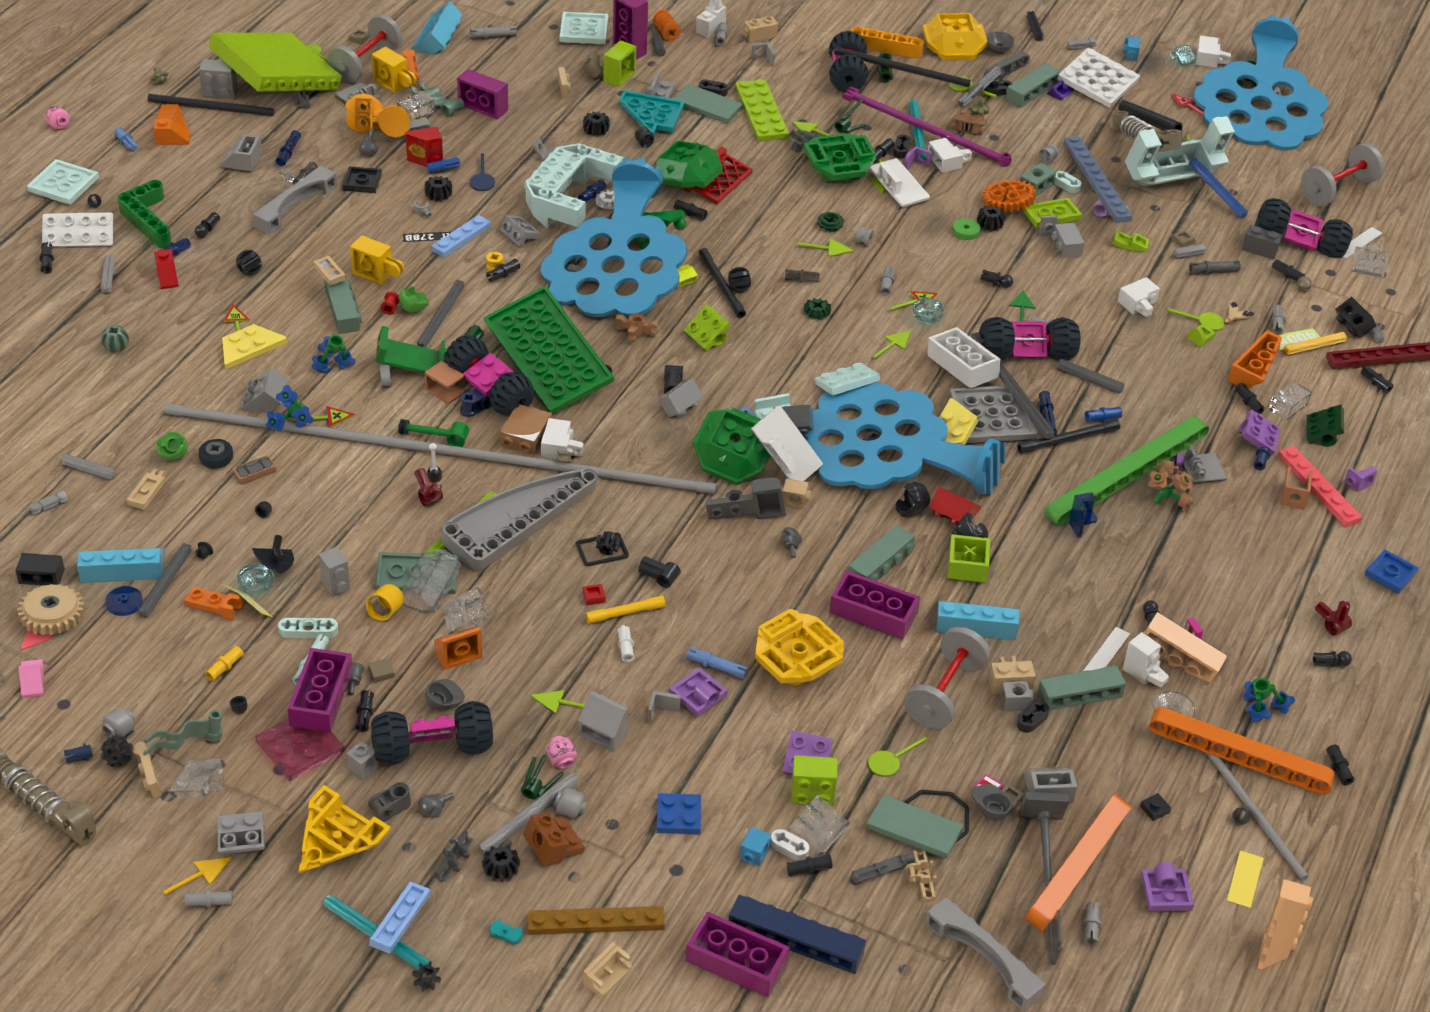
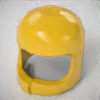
(390, 597)

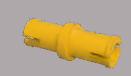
(224, 663)

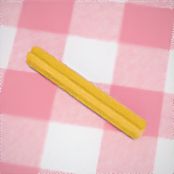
(1315, 343)

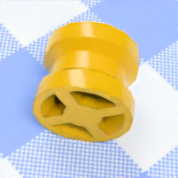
(493, 259)

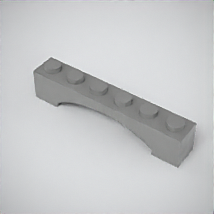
(317, 182)
(950, 921)

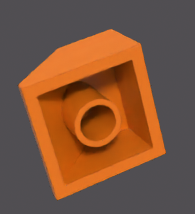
(459, 647)

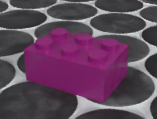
(483, 93)

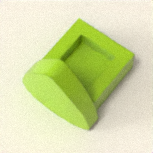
(1201, 335)

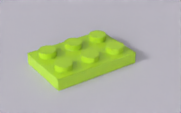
(1063, 208)

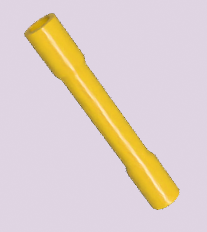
(603, 614)

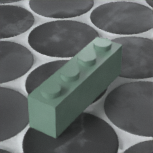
(1032, 85)
(343, 306)
(884, 554)
(1082, 687)

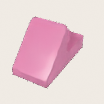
(32, 678)

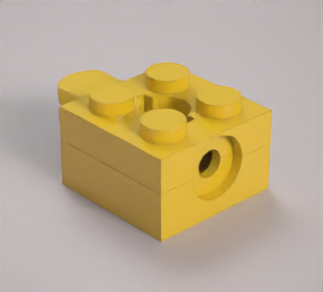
(391, 70)
(374, 260)

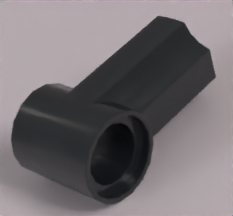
(672, 376)
(663, 573)

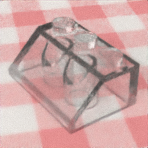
(430, 581)

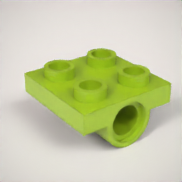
(708, 328)

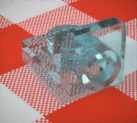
(1184, 55)

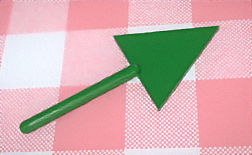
(1024, 302)

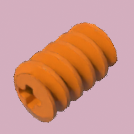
(666, 25)

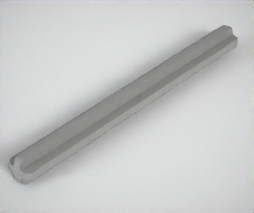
(523, 817)

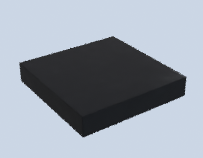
(362, 179)

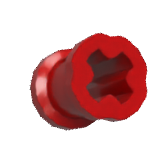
(389, 305)

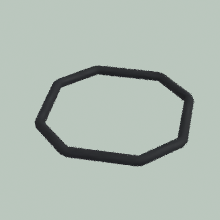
(946, 793)

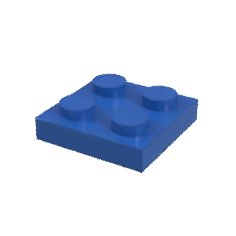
(1391, 571)
(679, 813)

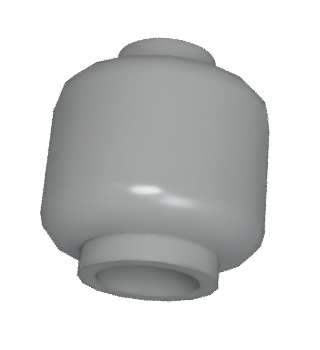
(118, 722)
(569, 803)

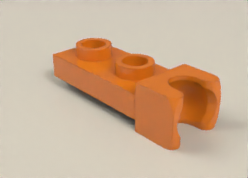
(412, 65)
(214, 602)

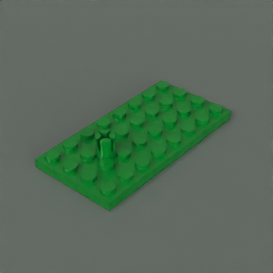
(548, 349)

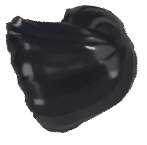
(915, 499)
(967, 527)

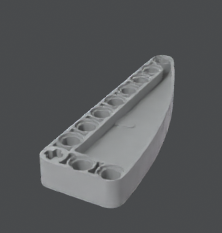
(512, 516)

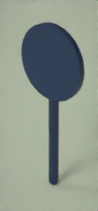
(482, 181)

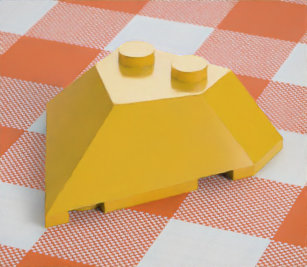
(336, 831)

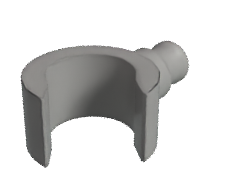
(422, 210)

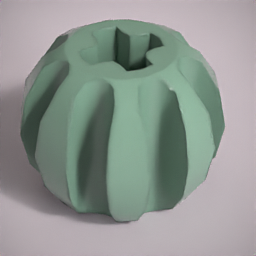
(114, 338)

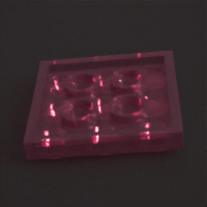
(297, 748)

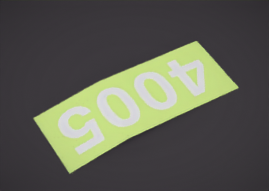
(1298, 336)

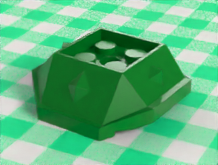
(840, 156)
(689, 165)
(726, 458)

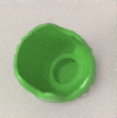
(413, 301)
(172, 446)

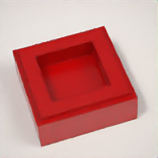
(594, 594)

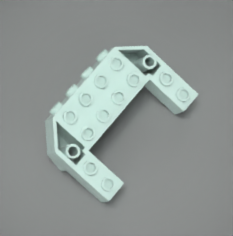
(1154, 167)
(556, 173)

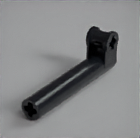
(1150, 117)

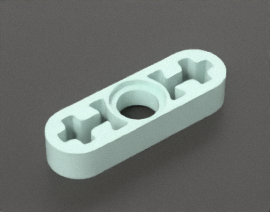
(293, 623)

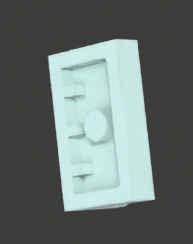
(765, 405)

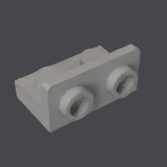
(660, 88)
(518, 229)

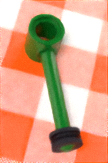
(455, 435)

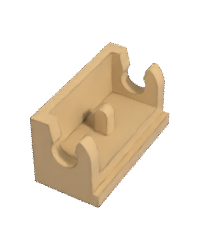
(607, 970)

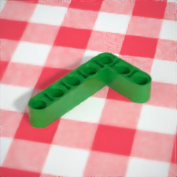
(134, 206)

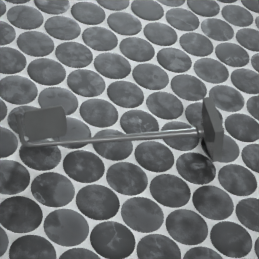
(1047, 807)

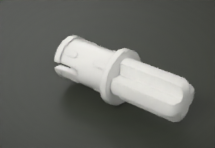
(626, 644)

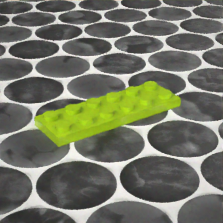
(761, 110)

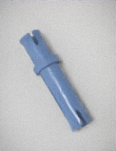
(715, 662)

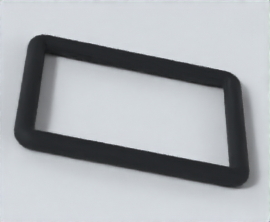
(578, 542)

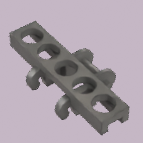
(799, 140)
(450, 858)

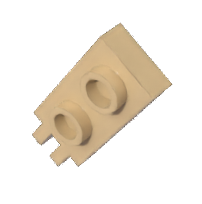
(147, 489)

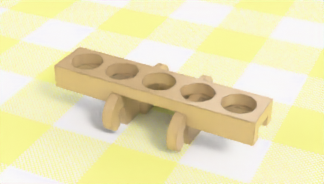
(919, 877)

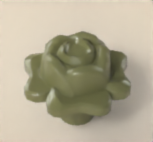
(159, 76)

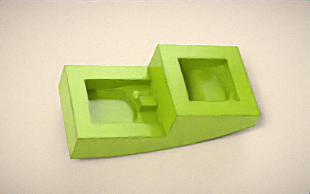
(1133, 243)

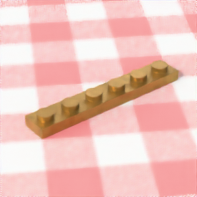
(595, 920)

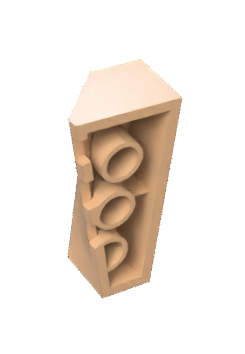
(1184, 649)
(1285, 923)

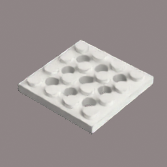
(1083, 73)

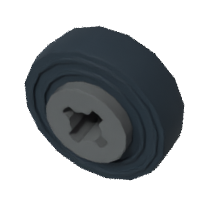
(215, 453)

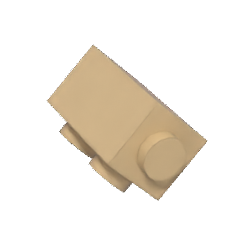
(760, 29)

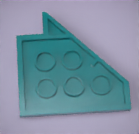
(652, 111)

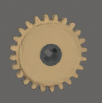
(51, 609)

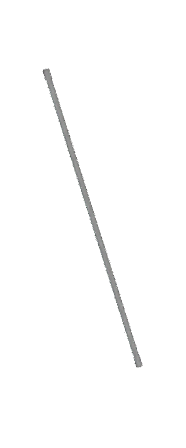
(700, 486)

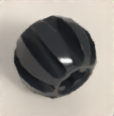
(249, 262)
(739, 279)
(117, 751)

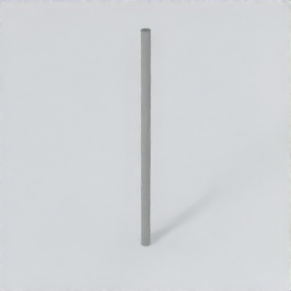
(1259, 817)

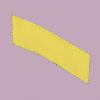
(1245, 879)

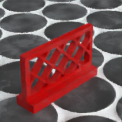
(706, 193)

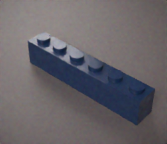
(800, 934)

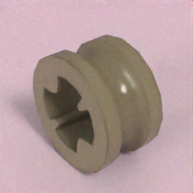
(564, 456)

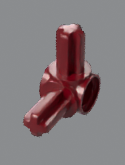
(429, 492)
(1337, 620)

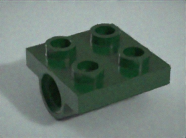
(1325, 425)

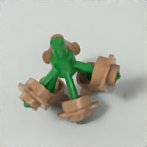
(1162, 478)

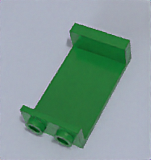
(407, 355)

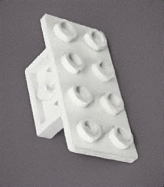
(899, 182)
(78, 229)
(786, 445)

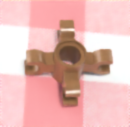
(636, 325)

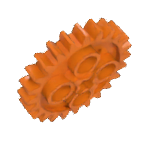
(1009, 195)

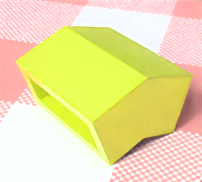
(687, 275)

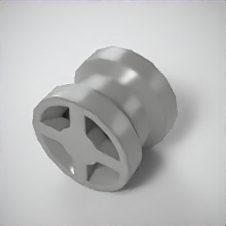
(1048, 153)
(864, 236)

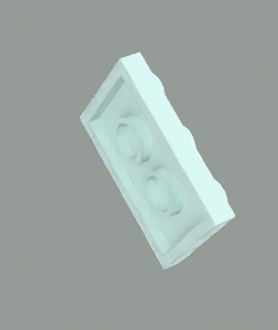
(847, 378)

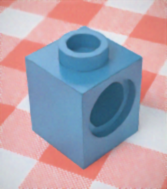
(755, 846)

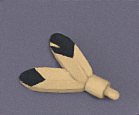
(1233, 313)

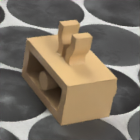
(1010, 672)

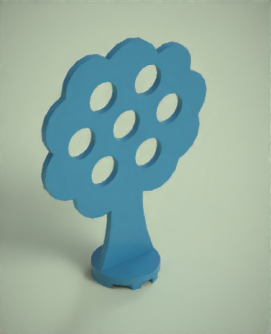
(1273, 42)
(634, 186)
(973, 463)

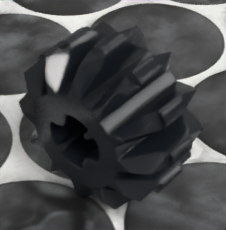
(596, 123)
(438, 188)
(991, 218)
(501, 862)

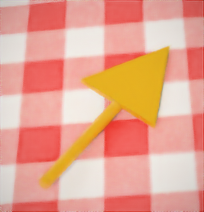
(208, 868)

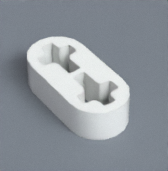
(789, 845)

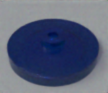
(124, 600)

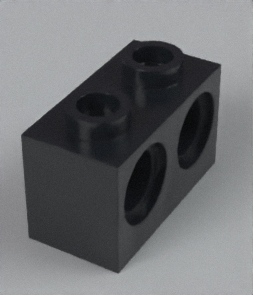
(1356, 316)

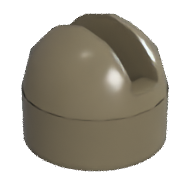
(1304, 283)

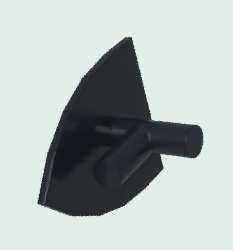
(275, 558)

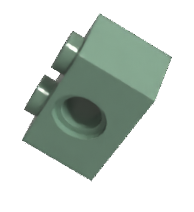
(1040, 177)

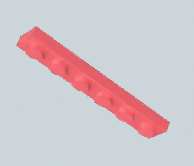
(1320, 487)

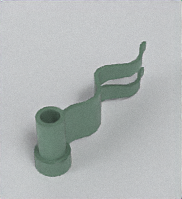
(447, 105)
(207, 728)

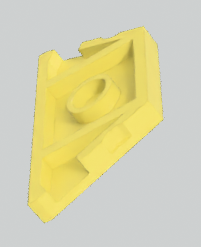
(249, 344)
(958, 421)

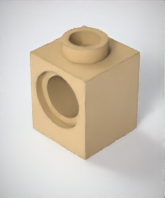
(796, 493)

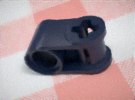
(473, 403)

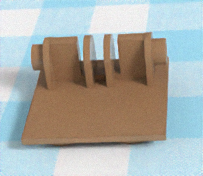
(964, 117)

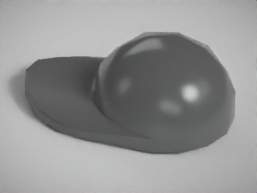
(443, 694)
(992, 800)

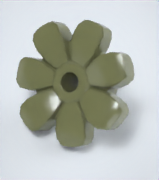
(979, 107)

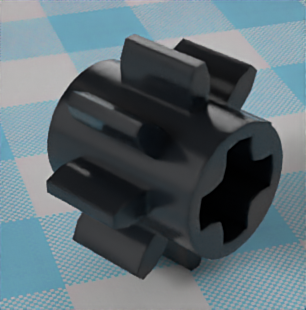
(608, 543)
(428, 970)

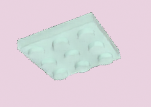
(584, 28)
(62, 181)

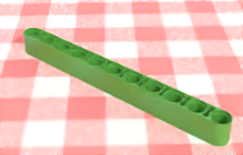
(1130, 467)

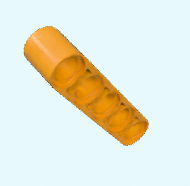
(891, 42)

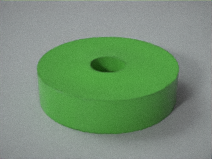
(966, 229)

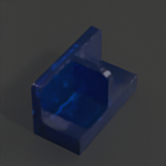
(1082, 512)

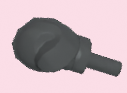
(368, 145)
(791, 539)
(355, 677)
(432, 804)

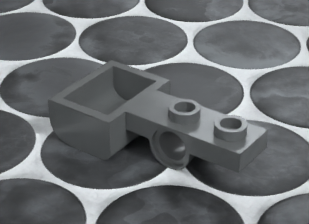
(764, 501)

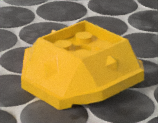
(955, 36)
(797, 647)

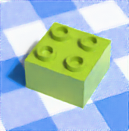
(619, 63)
(968, 558)
(813, 777)

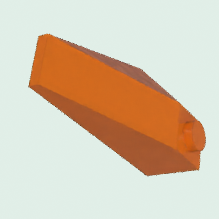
(171, 126)

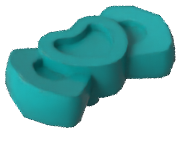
(506, 932)

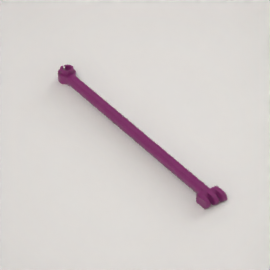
(853, 94)

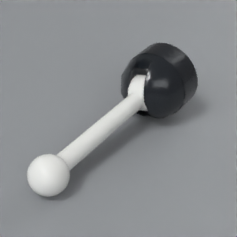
(434, 472)

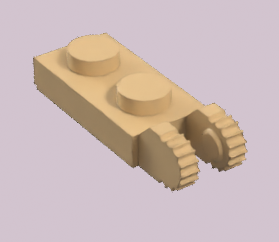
(146, 768)

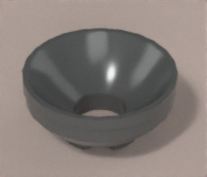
(1000, 41)

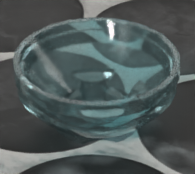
(928, 307)
(254, 574)

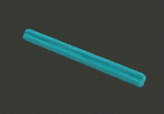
(918, 132)
(369, 927)

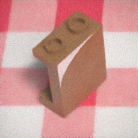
(524, 429)

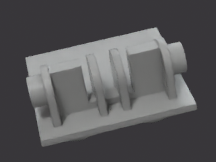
(358, 88)
(1203, 466)

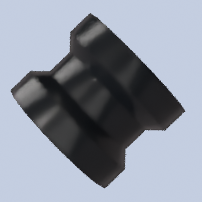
(644, 137)

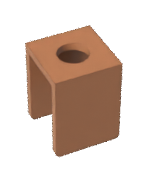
(443, 382)
(1288, 490)

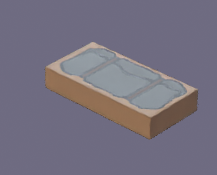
(254, 469)

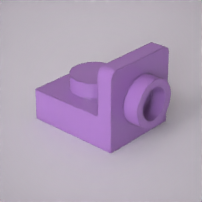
(1361, 479)

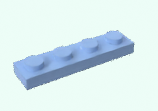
(461, 236)
(399, 917)

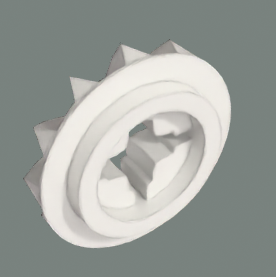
(605, 200)

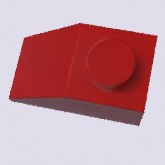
(166, 269)

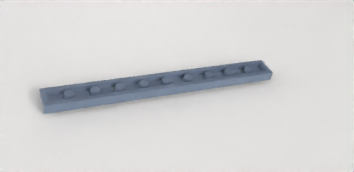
(1098, 180)

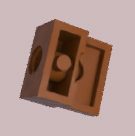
(552, 838)

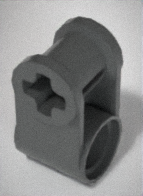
(391, 801)

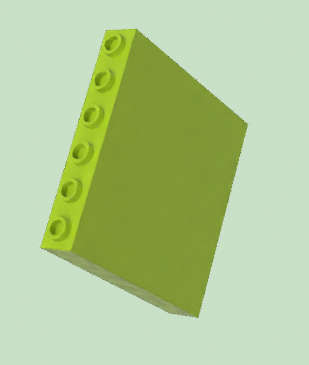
(274, 61)

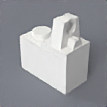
(709, 20)
(1210, 54)
(947, 156)
(1139, 296)
(559, 437)
(1143, 661)

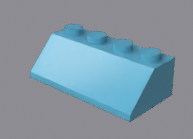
(438, 30)
(120, 565)
(983, 619)

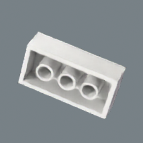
(963, 357)

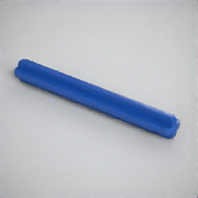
(1225, 195)

